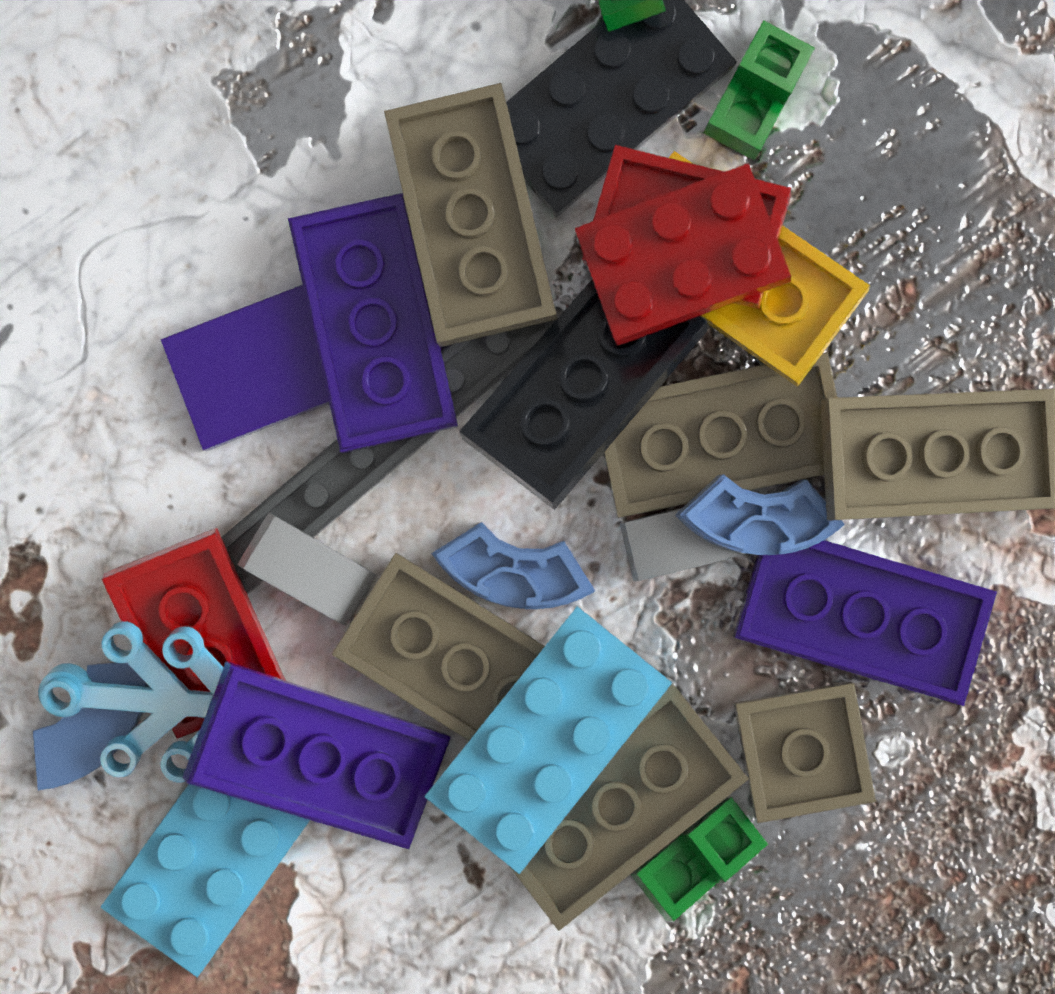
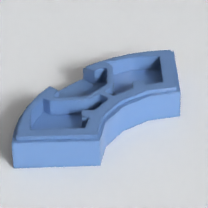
(757, 521)
(513, 574)
(76, 742)

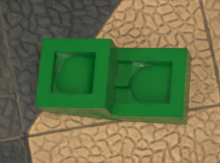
(759, 90)
(699, 859)

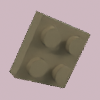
(804, 752)

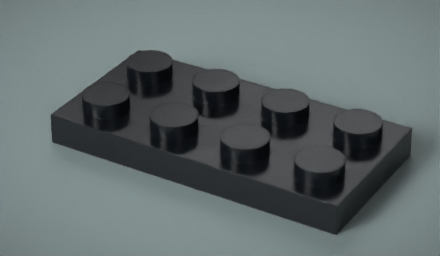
(608, 94)
(573, 397)

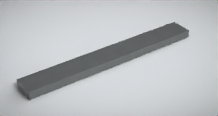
(339, 479)

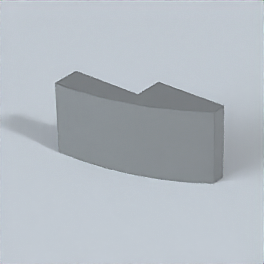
(664, 545)
(306, 569)

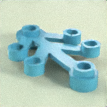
(165, 699)

